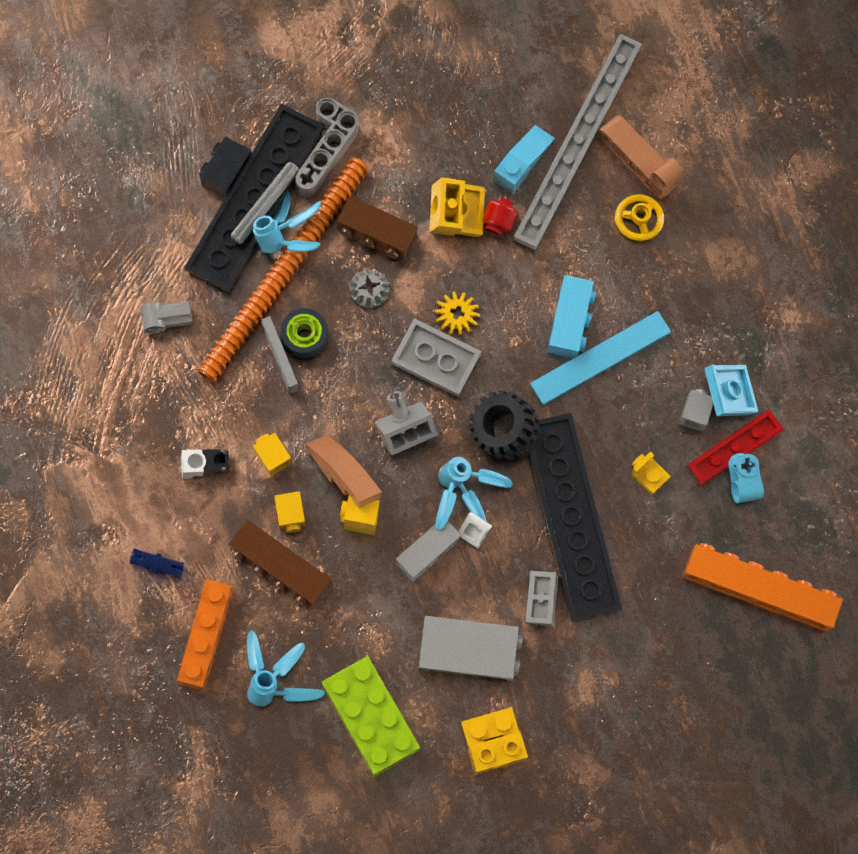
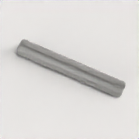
(265, 202)

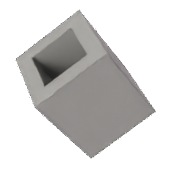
(697, 409)

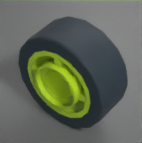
(304, 319)

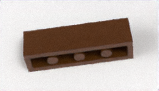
(280, 564)

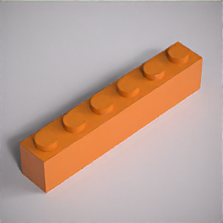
(762, 587)

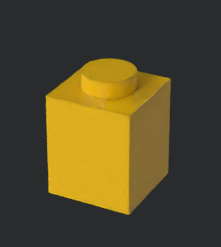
(271, 453)
(290, 512)

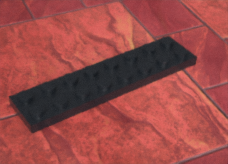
(285, 140)
(572, 520)

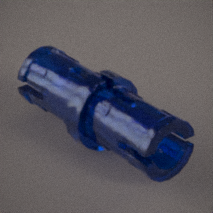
(156, 563)

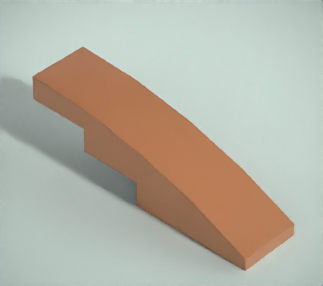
(344, 470)

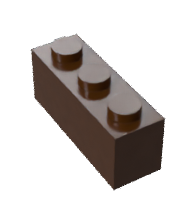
(376, 228)

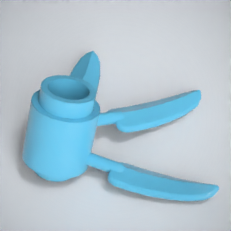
(269, 234)
(453, 475)
(264, 683)

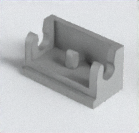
(542, 599)

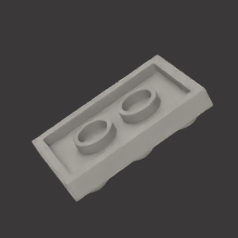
(436, 357)

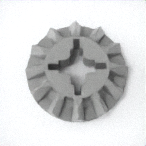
(363, 297)

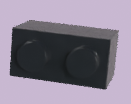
(224, 167)

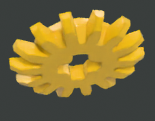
(461, 322)

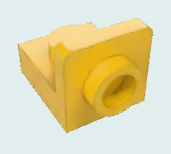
(649, 473)

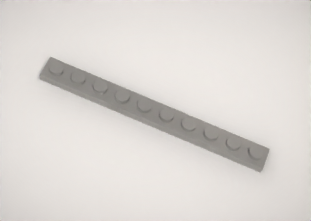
(577, 142)

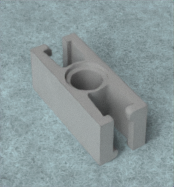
(427, 550)

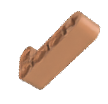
(641, 158)

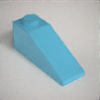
(522, 159)

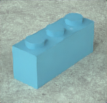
(571, 317)

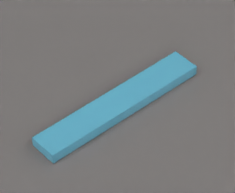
(600, 358)

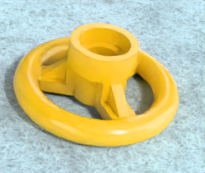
(640, 208)

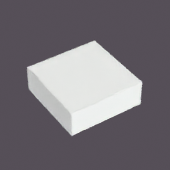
(474, 530)

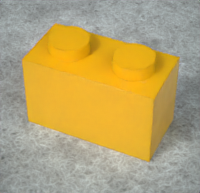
(360, 519)

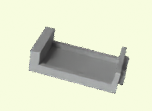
(470, 648)

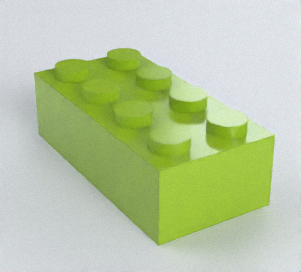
(370, 716)

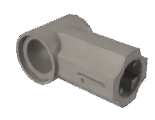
(158, 317)

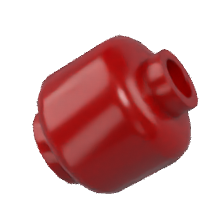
(500, 216)

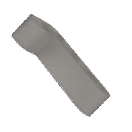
(323, 151)

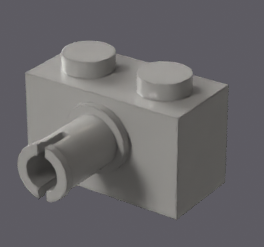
(406, 425)

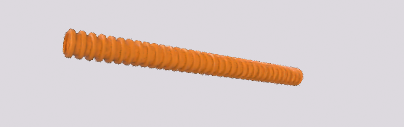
(280, 273)

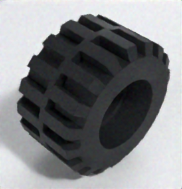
(490, 412)

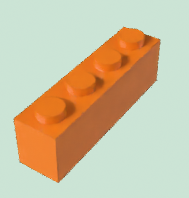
(205, 635)

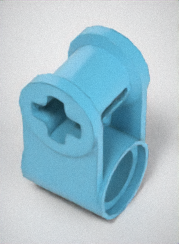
(745, 481)

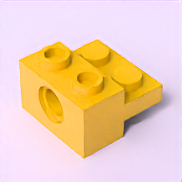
(456, 208)
(495, 752)

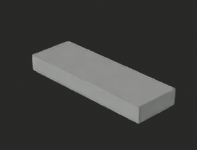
(279, 355)

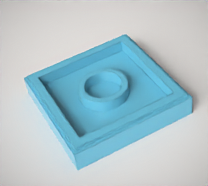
(731, 390)

